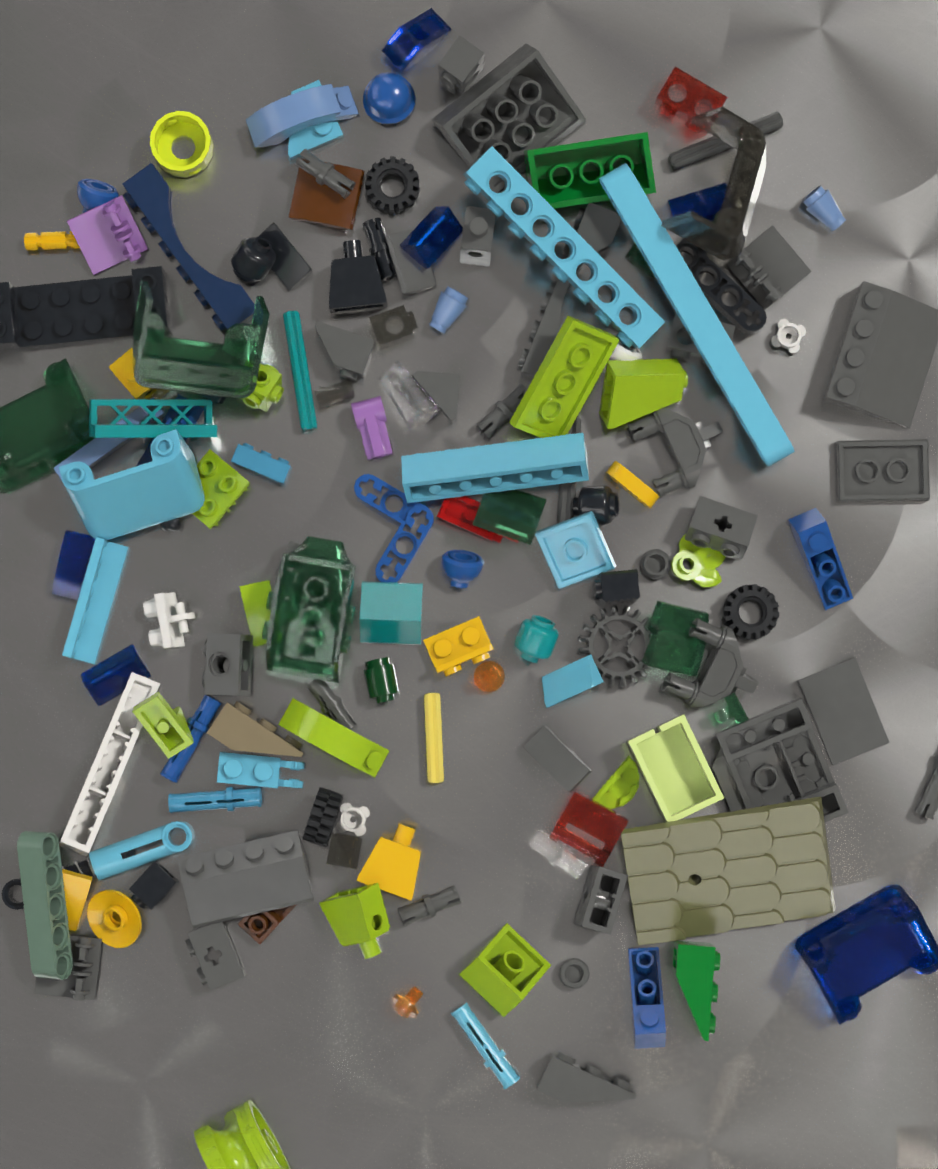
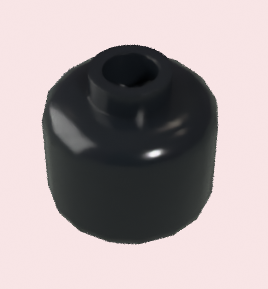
(253, 259)
(598, 500)

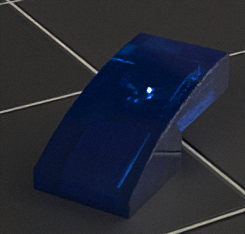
(72, 564)

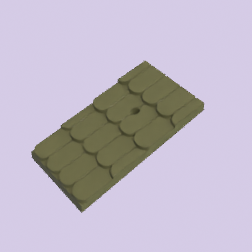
(728, 871)

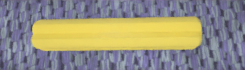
(433, 732)

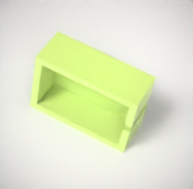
(675, 769)

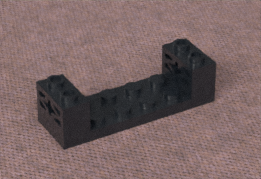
(78, 309)

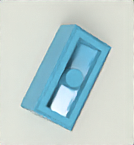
(570, 680)

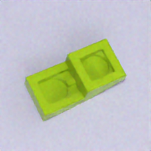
(254, 601)

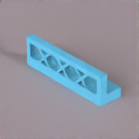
(95, 601)

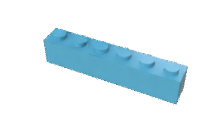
(495, 468)

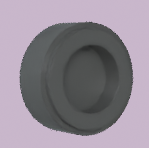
(574, 973)

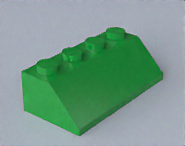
(572, 171)

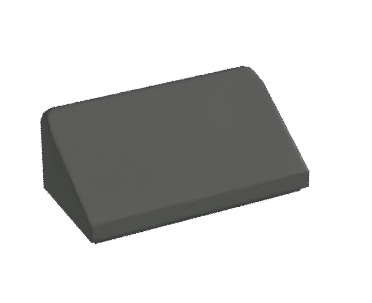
(411, 275)

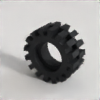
(392, 167)
(768, 605)
(323, 817)

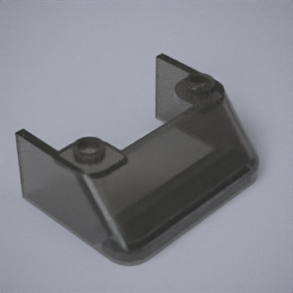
(729, 230)

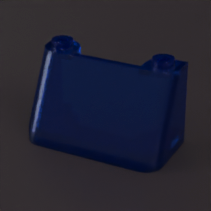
(867, 949)

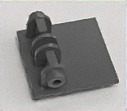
(769, 267)
(84, 974)

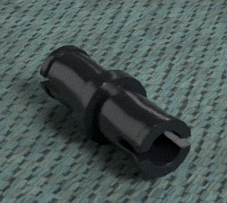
(379, 248)

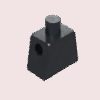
(355, 281)

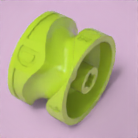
(242, 1143)

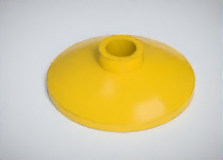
(114, 918)

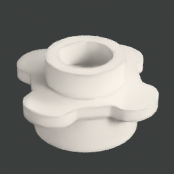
(796, 332)
(358, 826)

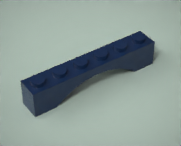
(154, 199)

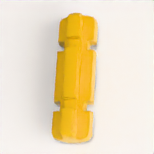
(50, 240)

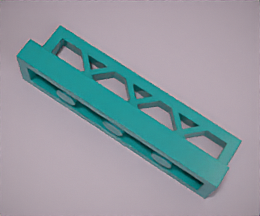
(145, 430)

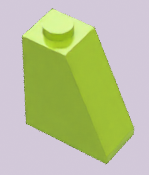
(640, 388)

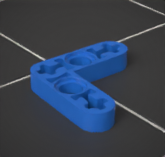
(403, 517)

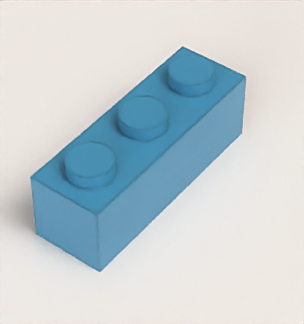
(261, 463)

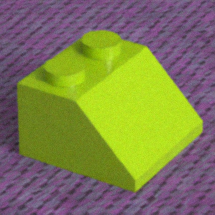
(505, 970)

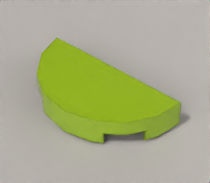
(620, 786)

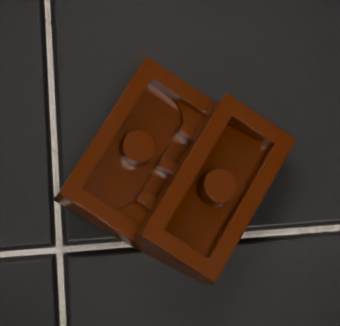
(321, 203)

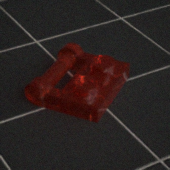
(593, 819)

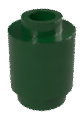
(381, 680)

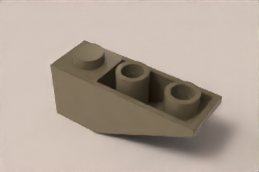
(243, 733)

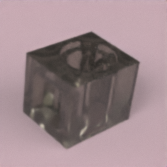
(387, 339)
(345, 850)

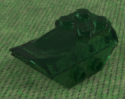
(311, 611)

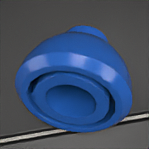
(94, 193)
(461, 567)

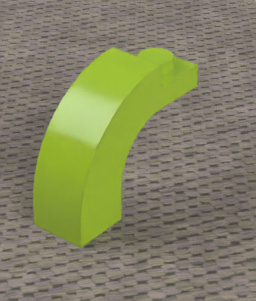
(333, 737)

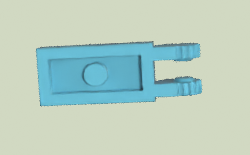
(256, 770)

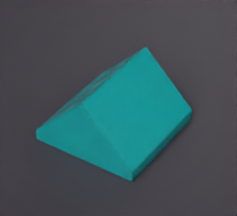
(391, 612)

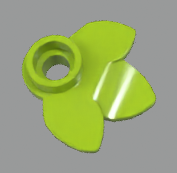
(702, 561)

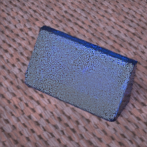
(703, 202)
(432, 236)
(111, 675)

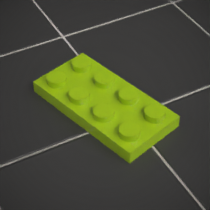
(564, 379)

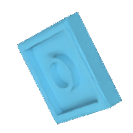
(575, 549)

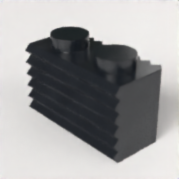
(617, 587)

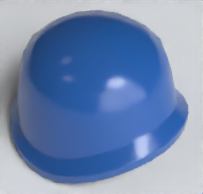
(389, 98)

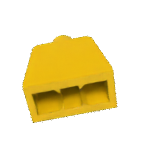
(123, 371)
(393, 864)

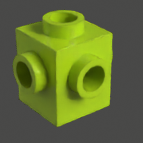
(267, 389)

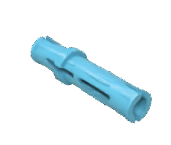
(485, 1045)

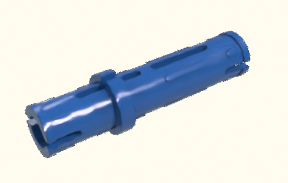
(198, 726)

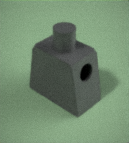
(477, 236)

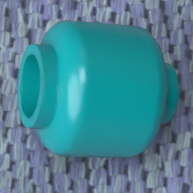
(536, 638)

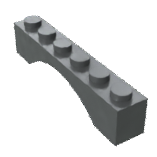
(598, 229)

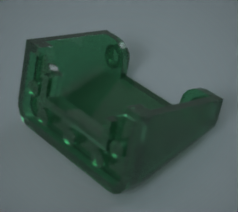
(42, 428)

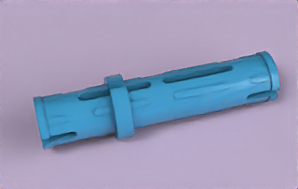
(226, 799)

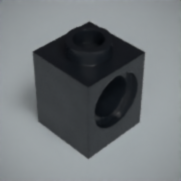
(152, 886)

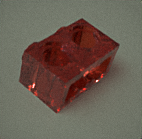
(695, 94)

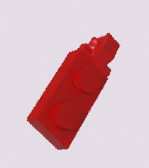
(462, 512)

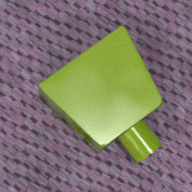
(358, 917)

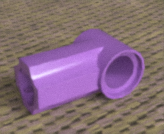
(371, 421)

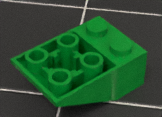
(694, 972)

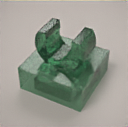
(732, 710)

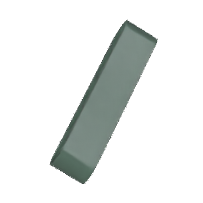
(44, 905)

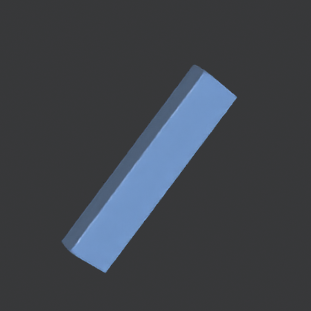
(102, 447)

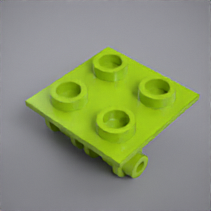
(221, 488)

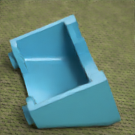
(138, 495)

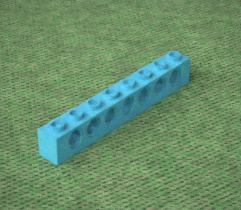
(645, 319)

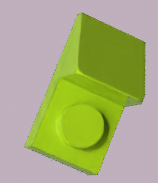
(164, 724)

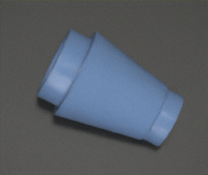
(824, 208)
(448, 308)

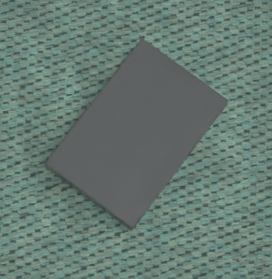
(882, 470)
(843, 711)

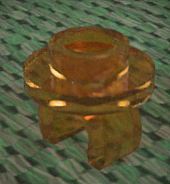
(489, 676)
(405, 1005)

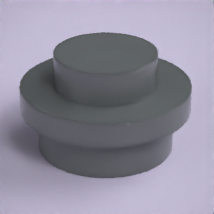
(655, 564)

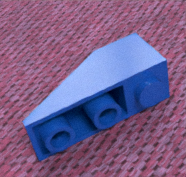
(821, 557)
(647, 998)

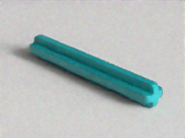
(300, 370)

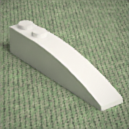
(107, 767)

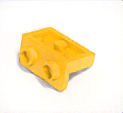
(459, 645)

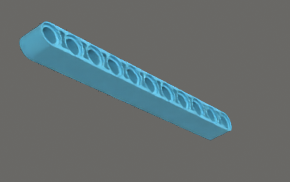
(696, 315)

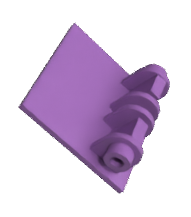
(107, 235)

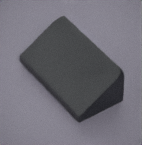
(289, 264)

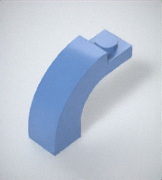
(299, 111)

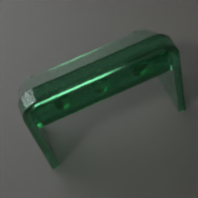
(197, 365)

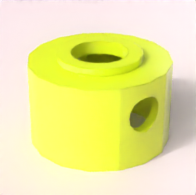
(178, 125)

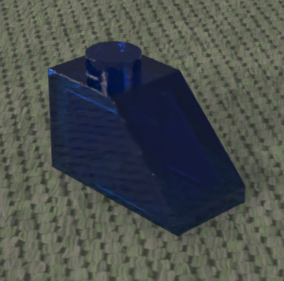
(416, 39)

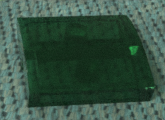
(510, 514)
(670, 643)

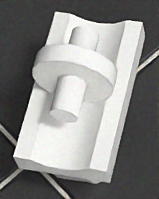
(171, 620)

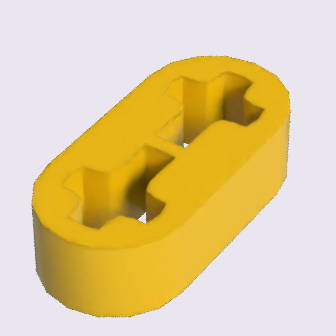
(632, 484)

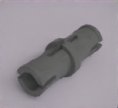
(325, 173)
(502, 413)
(331, 703)
(429, 905)

